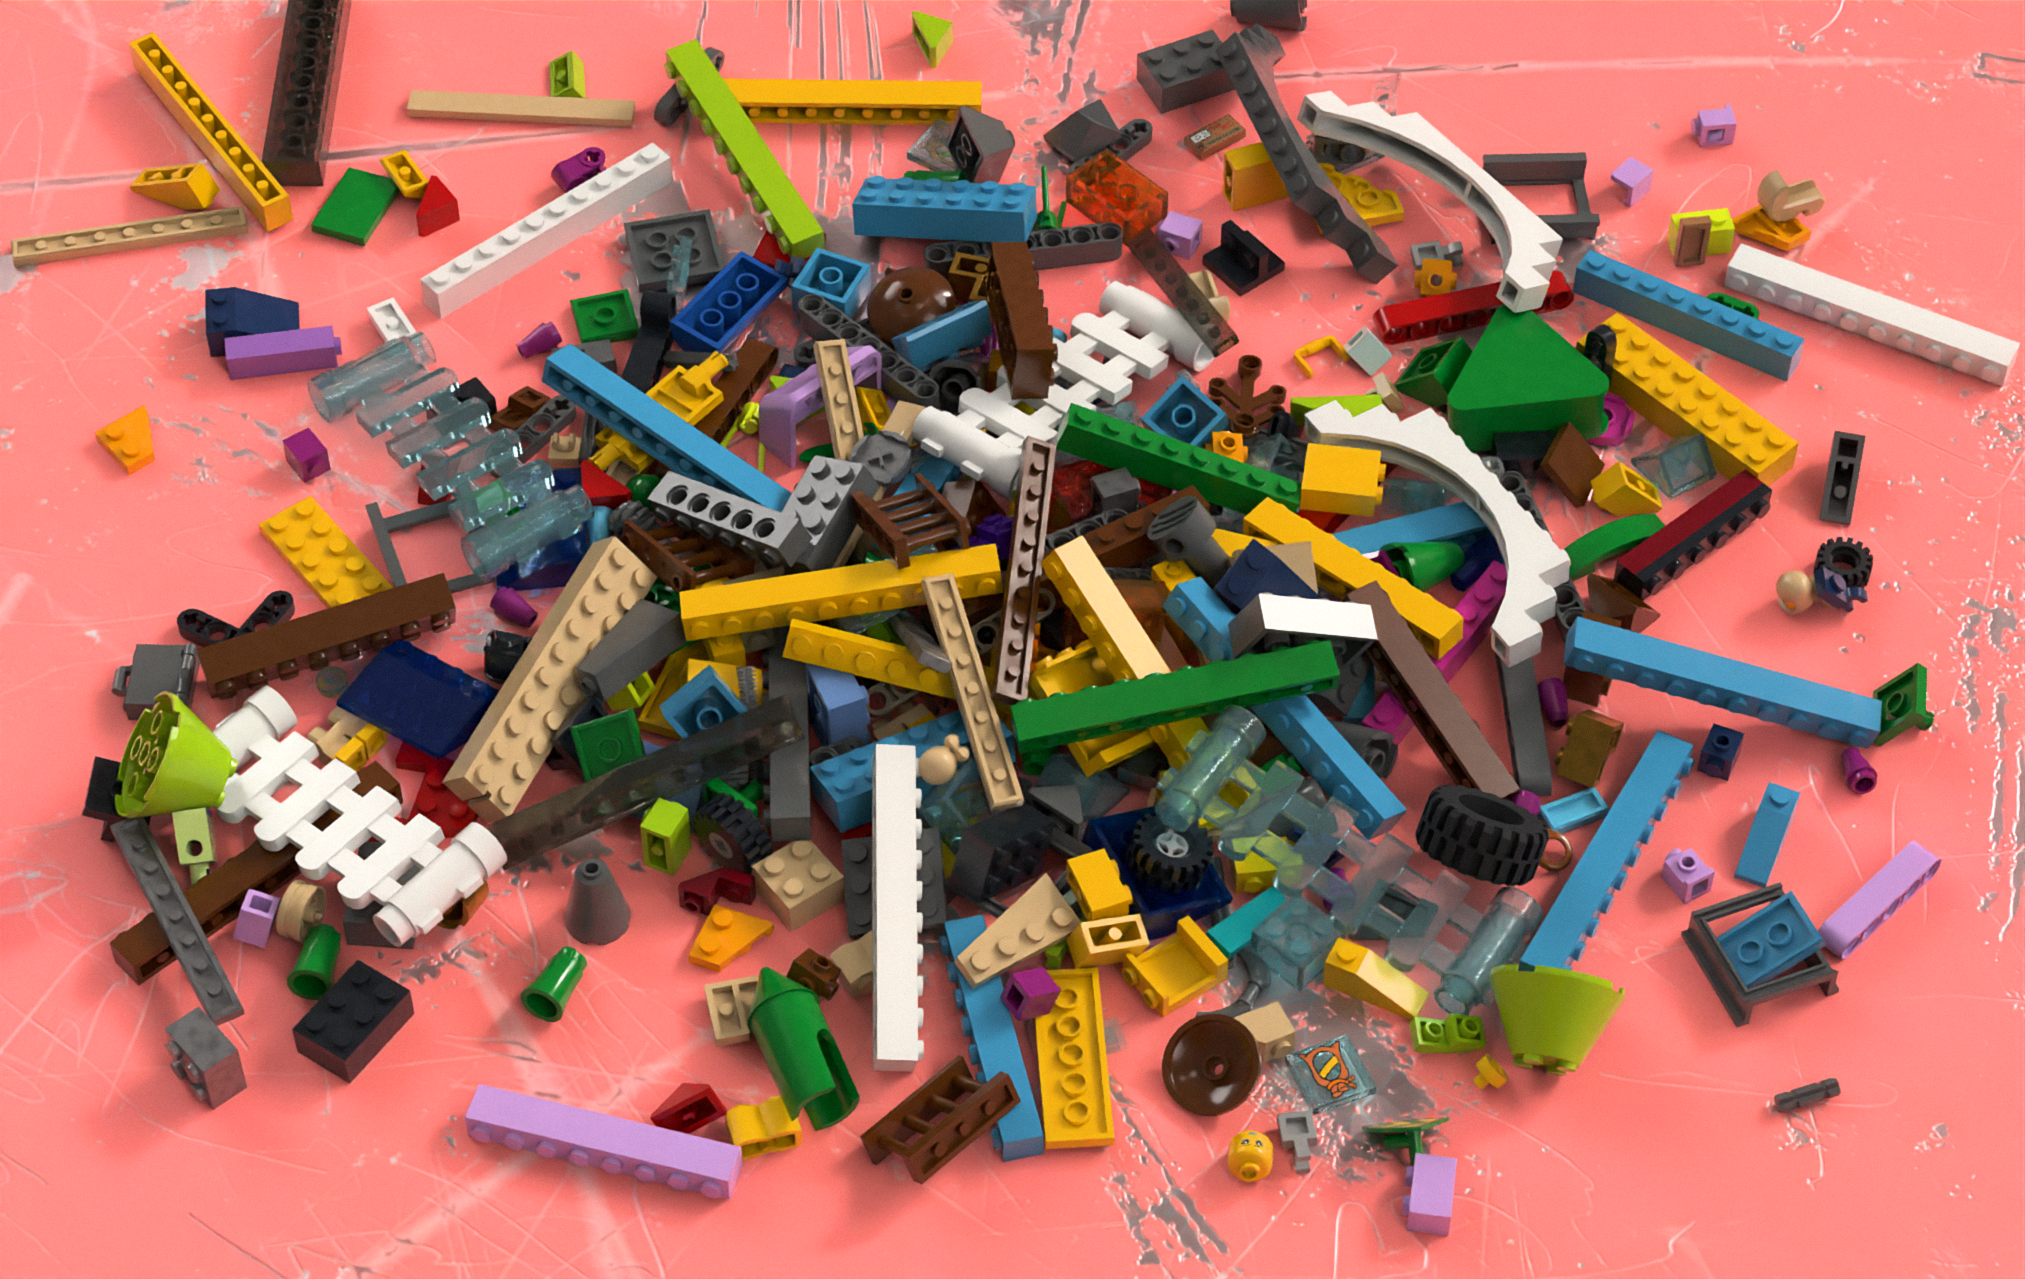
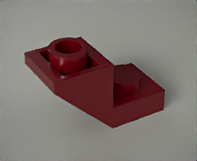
(704, 891)

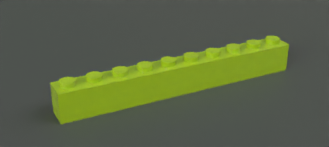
(744, 150)

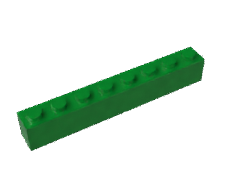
(1171, 462)

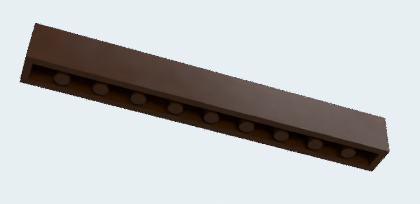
(1114, 545)
(220, 895)

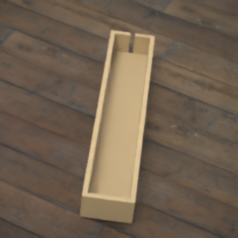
(545, 683)

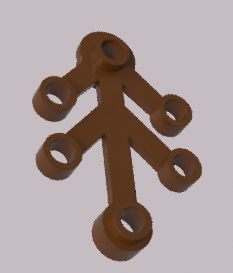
(1244, 422)

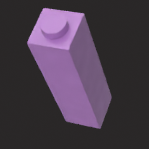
(282, 352)

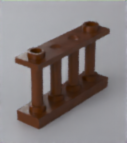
(893, 538)
(677, 571)
(954, 1132)

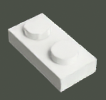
(389, 320)

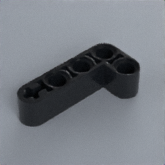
(652, 341)

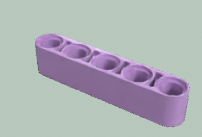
(1879, 899)

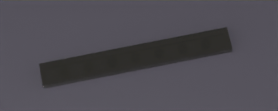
(1183, 293)

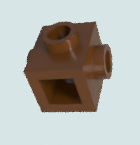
(815, 973)

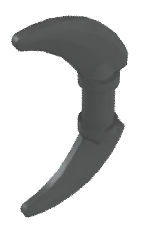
(1259, 979)

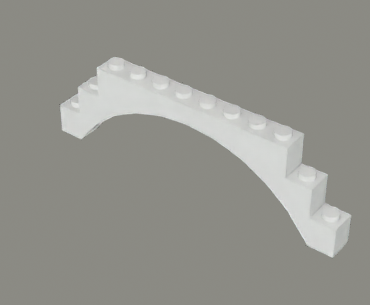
(1522, 238)
(1432, 449)

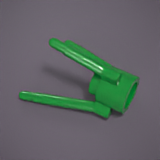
(1046, 218)

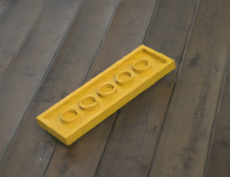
(322, 554)
(1074, 1064)

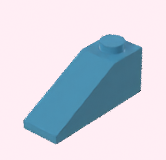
(1767, 834)

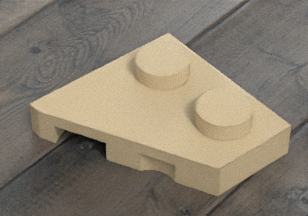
(729, 1009)

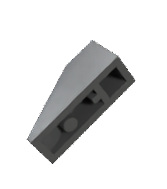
(1842, 477)

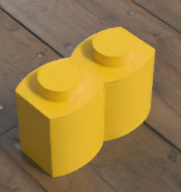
(762, 1128)

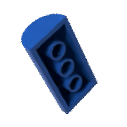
(727, 305)

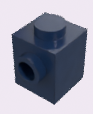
(1720, 752)

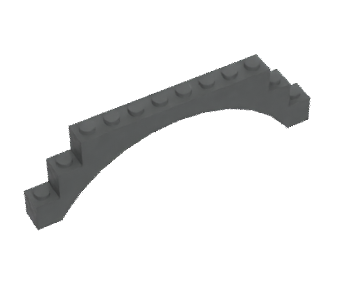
(1249, 65)

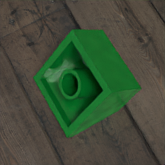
(1434, 371)

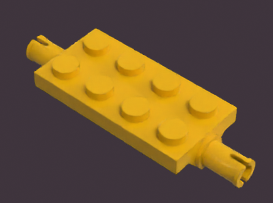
(682, 392)

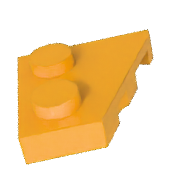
(1781, 234)
(129, 440)
(726, 937)

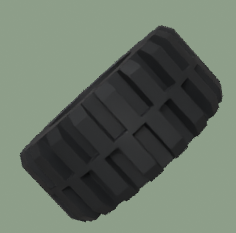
(1482, 835)

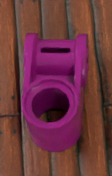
(577, 169)

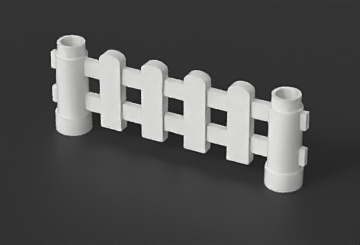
(998, 460)
(407, 908)

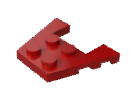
(434, 798)

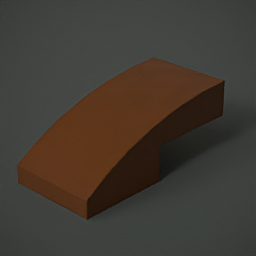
(519, 409)

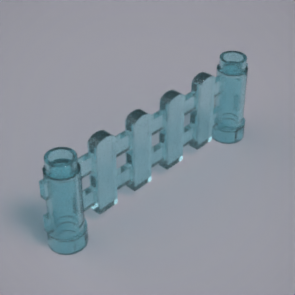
(503, 537)
(1224, 756)

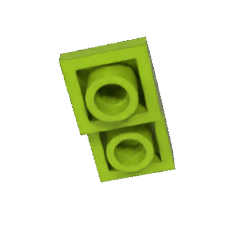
(1453, 1035)

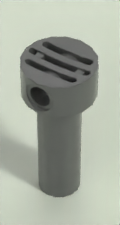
(1185, 534)

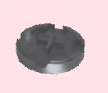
(884, 455)

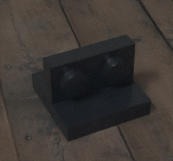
(1242, 260)
(564, 750)
(101, 795)

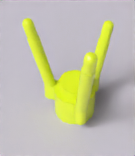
(748, 423)

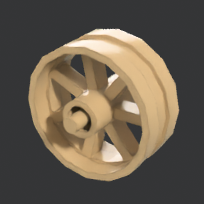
(300, 909)

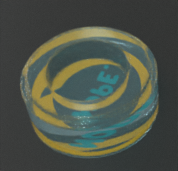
(332, 681)

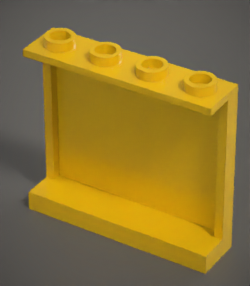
(1071, 673)

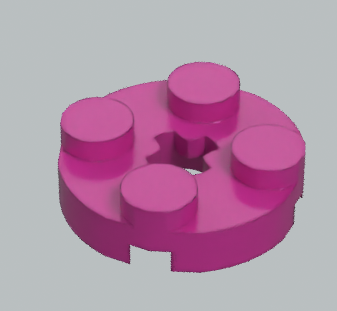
(1620, 421)

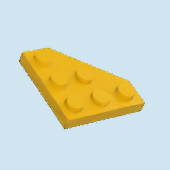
(1370, 203)

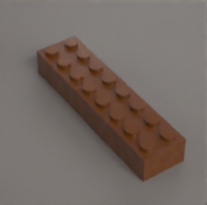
(327, 636)

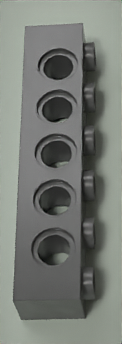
(729, 519)

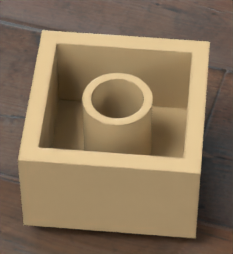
(798, 883)

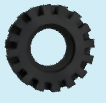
(1847, 553)

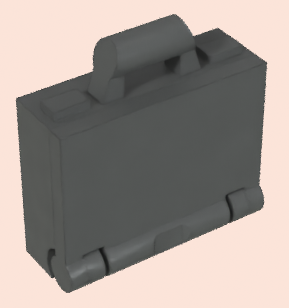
(157, 670)

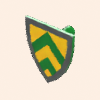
(1410, 1140)

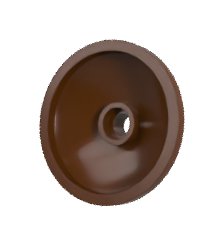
(894, 315)
(1197, 1051)

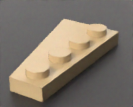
(1023, 931)

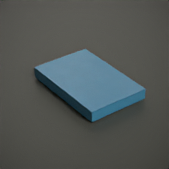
(1771, 941)

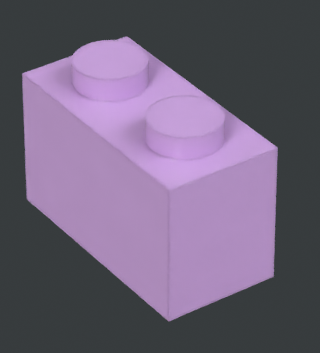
(1431, 1194)

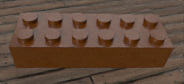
(1020, 320)

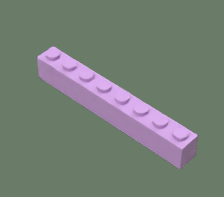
(604, 1141)

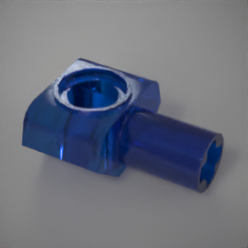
(1476, 561)

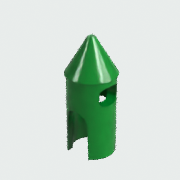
(800, 1051)

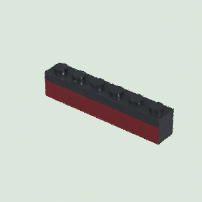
(1693, 535)

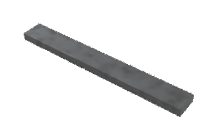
(177, 920)

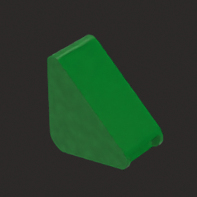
(1525, 381)

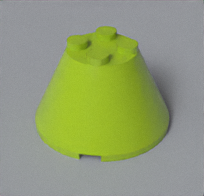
(172, 763)
(1552, 1014)

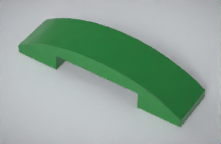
(1610, 541)

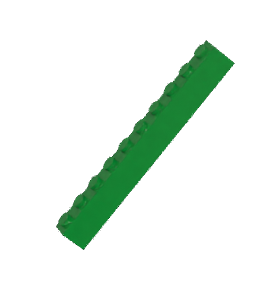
(1174, 696)

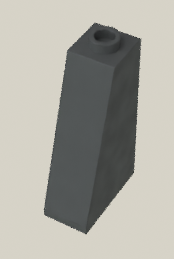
(630, 649)

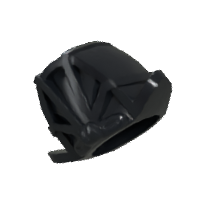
(502, 654)

